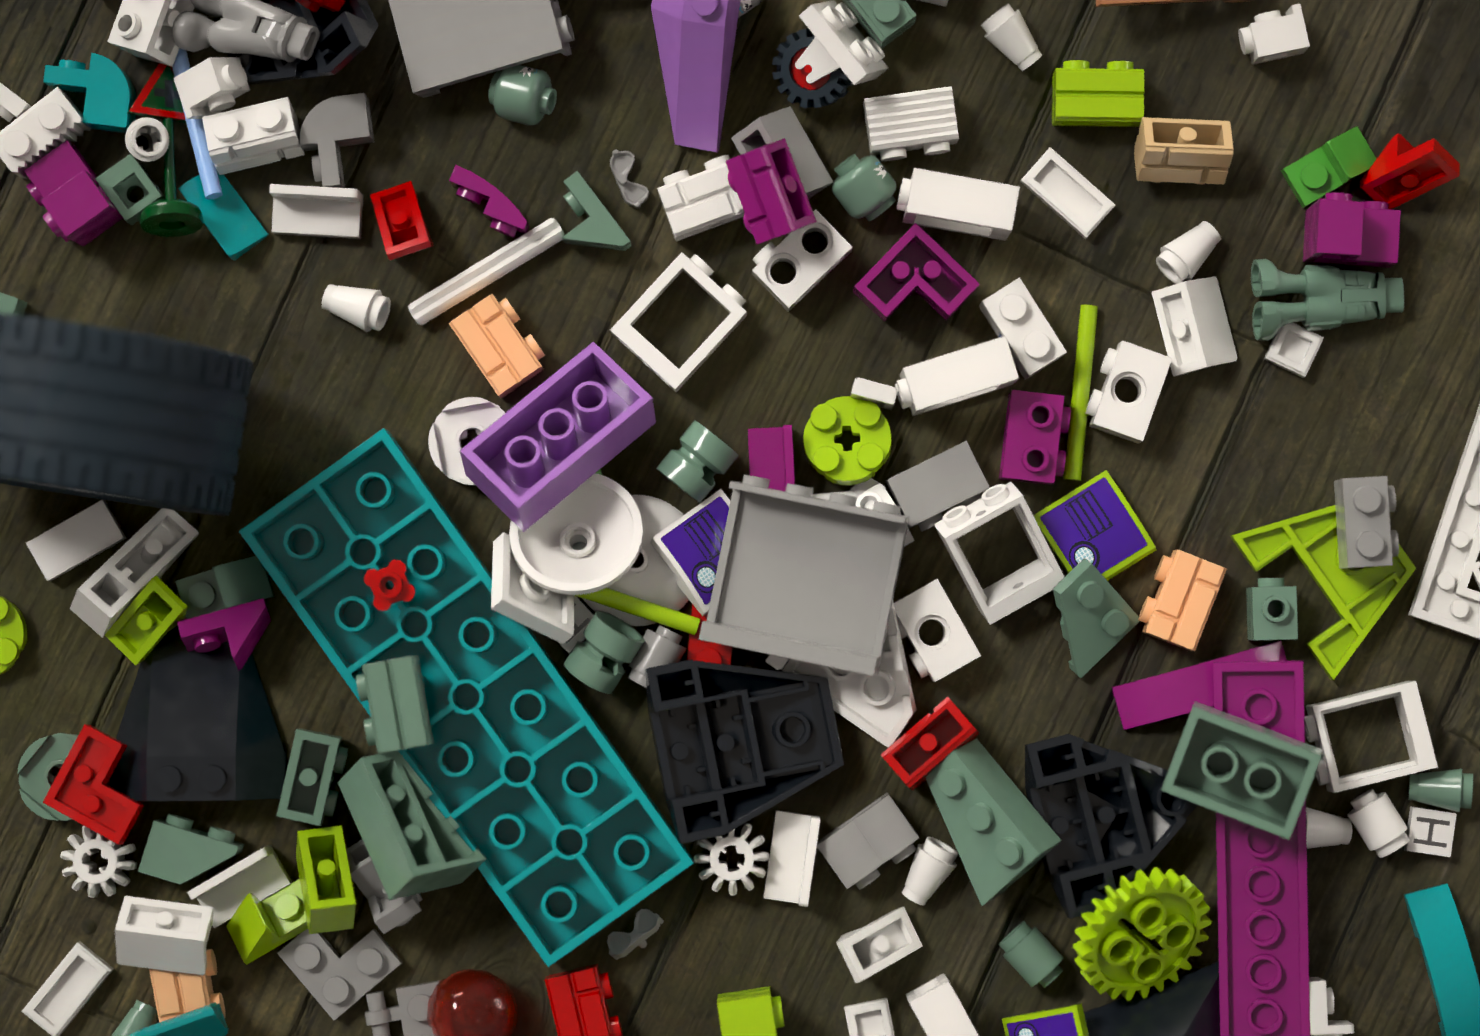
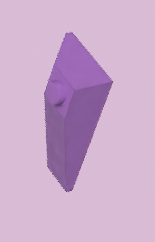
(696, 63)

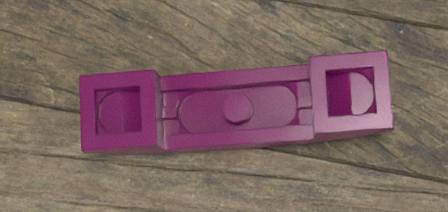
(1175, 691)

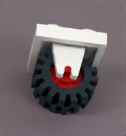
(826, 57)

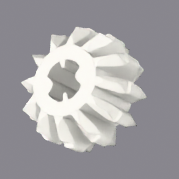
(87, 869)
(721, 869)

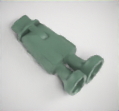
(1329, 297)

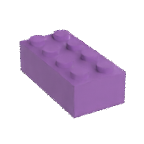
(558, 436)

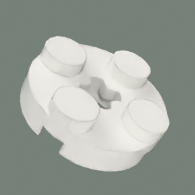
(452, 427)

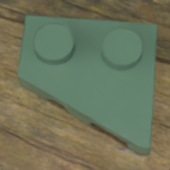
(1092, 616)

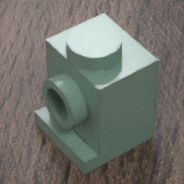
(119, 183)

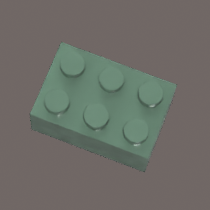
(1242, 770)

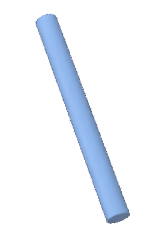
(205, 165)

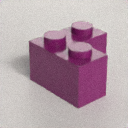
(71, 195)
(1351, 232)
(917, 266)

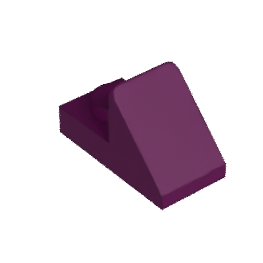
(238, 625)

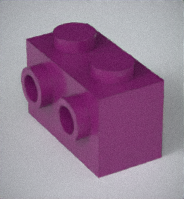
(1033, 437)

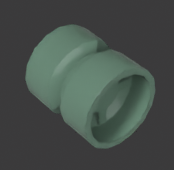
(697, 461)
(606, 648)

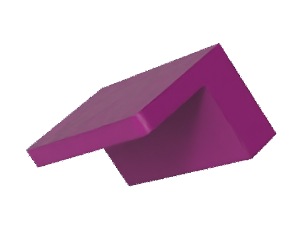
(772, 455)

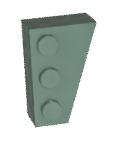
(988, 820)
(403, 829)

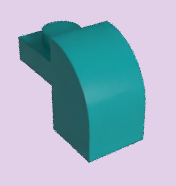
(106, 89)

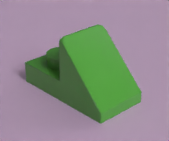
(1329, 166)

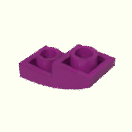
(499, 209)

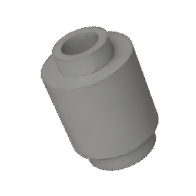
(658, 649)

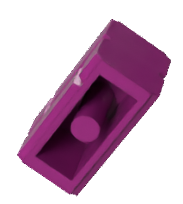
(770, 191)

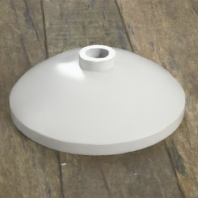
(595, 514)
(654, 579)

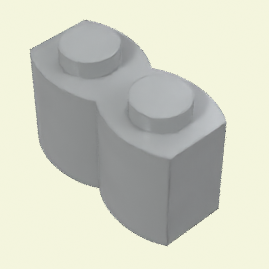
(868, 841)

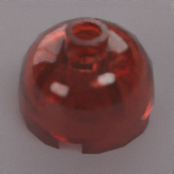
(472, 1005)

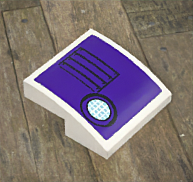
(693, 548)

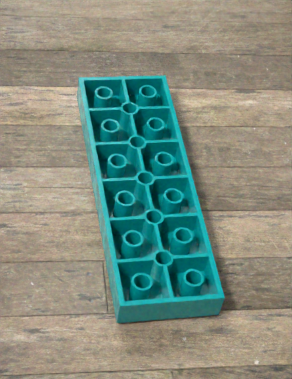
(513, 744)

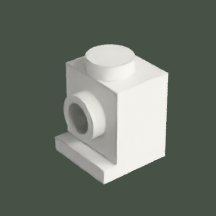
(1275, 35)
(211, 86)

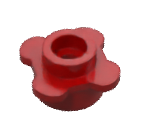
(377, 581)

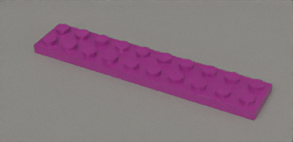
(1262, 874)

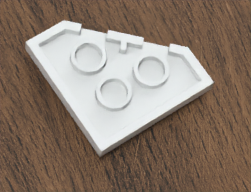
(875, 703)

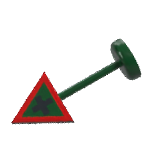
(161, 101)

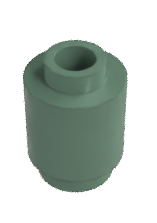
(1032, 955)

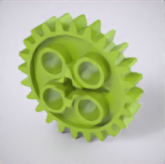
(1162, 910)

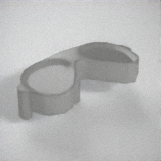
(621, 165)
(645, 925)

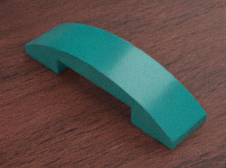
(1446, 959)

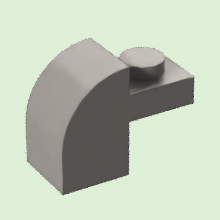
(332, 125)
(385, 912)

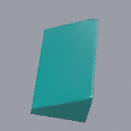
(226, 217)
(198, 1022)

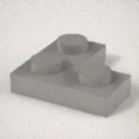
(338, 979)

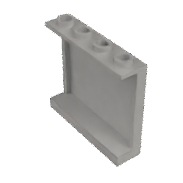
(472, 38)
(806, 576)

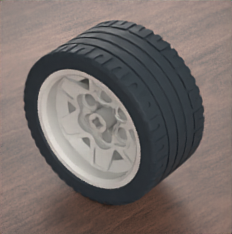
(119, 415)

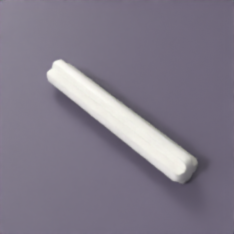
(486, 271)

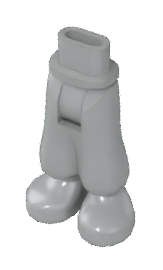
(245, 29)

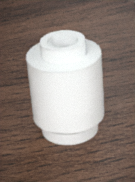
(1378, 823)

